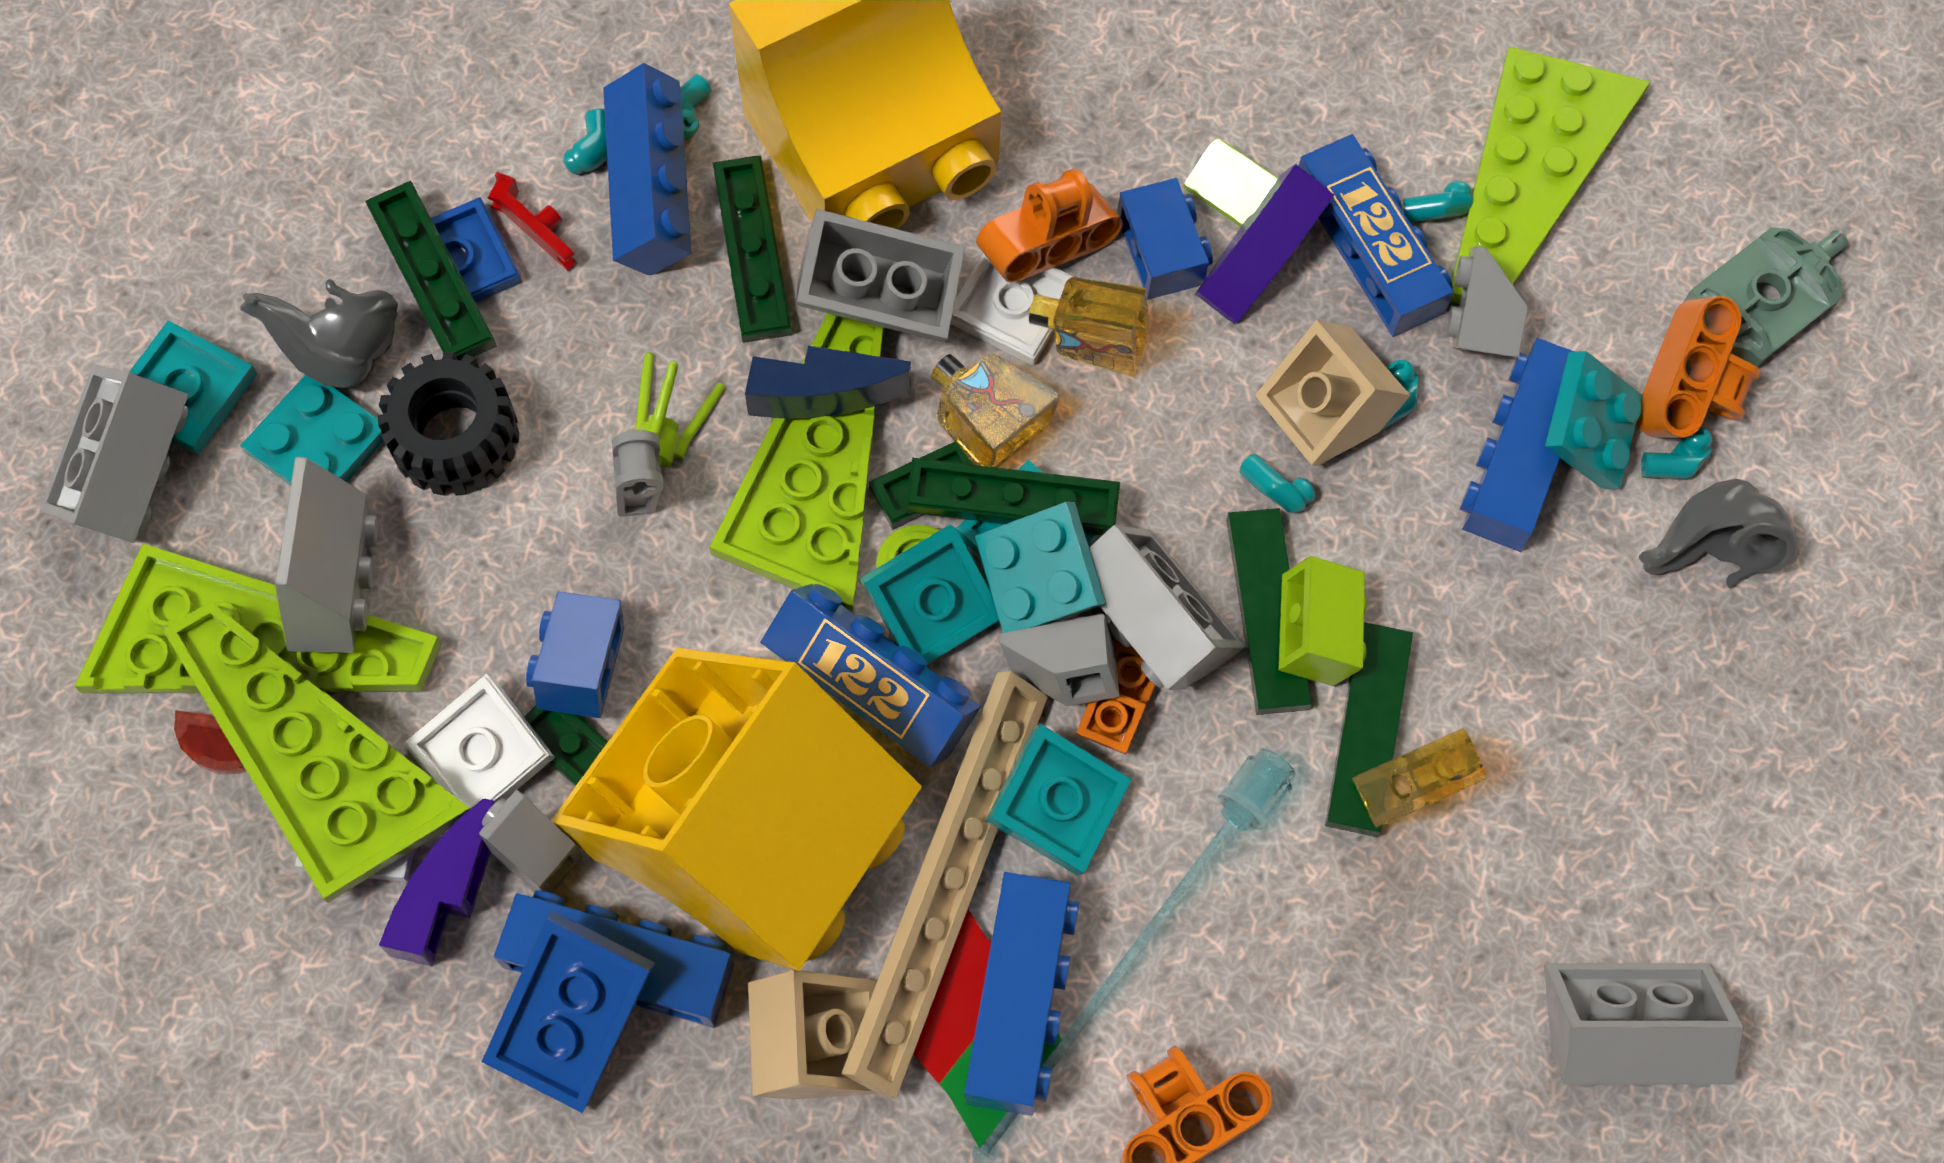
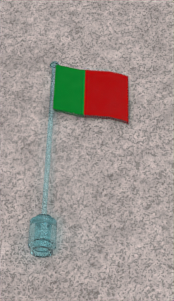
(952, 1020)

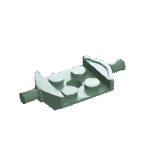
(1799, 274)

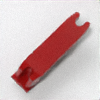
(536, 227)

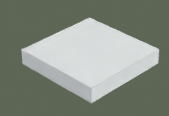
(1001, 309)
(480, 745)

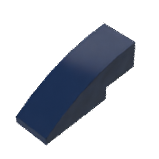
(824, 385)

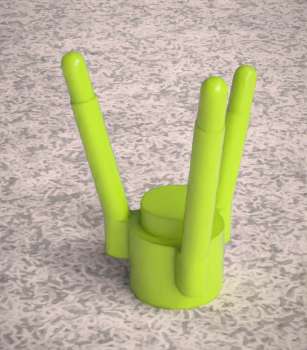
(671, 442)

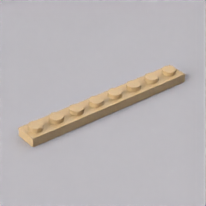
(942, 890)

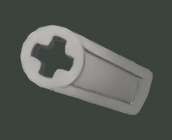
(637, 472)

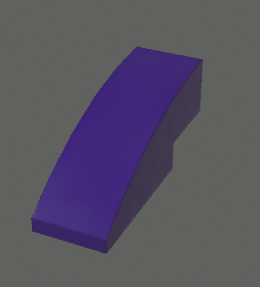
(1264, 243)
(440, 886)

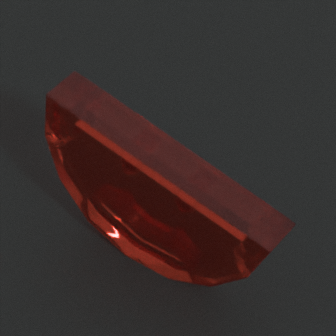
(206, 743)

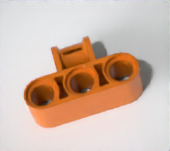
(1050, 228)
(1716, 377)
(1188, 1098)

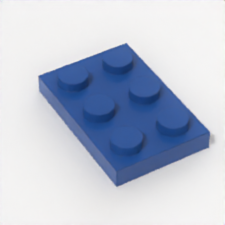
(567, 1011)

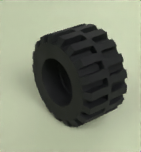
(443, 386)

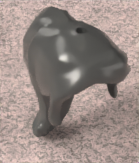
(335, 342)
(1732, 526)

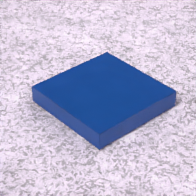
(477, 249)

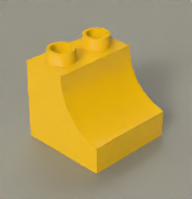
(865, 103)
(743, 802)

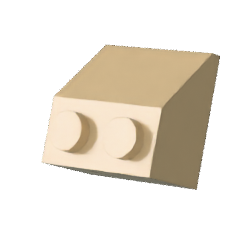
(1331, 392)
(804, 1033)

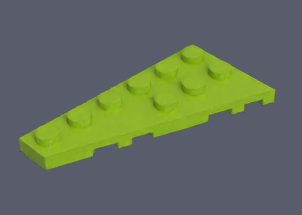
(1538, 151)
(807, 489)
(165, 586)
(323, 773)

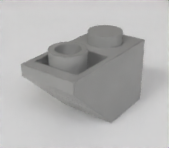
(1490, 308)
(1066, 659)
(529, 843)

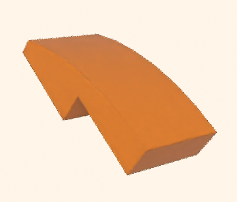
(1116, 719)

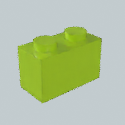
(1322, 621)

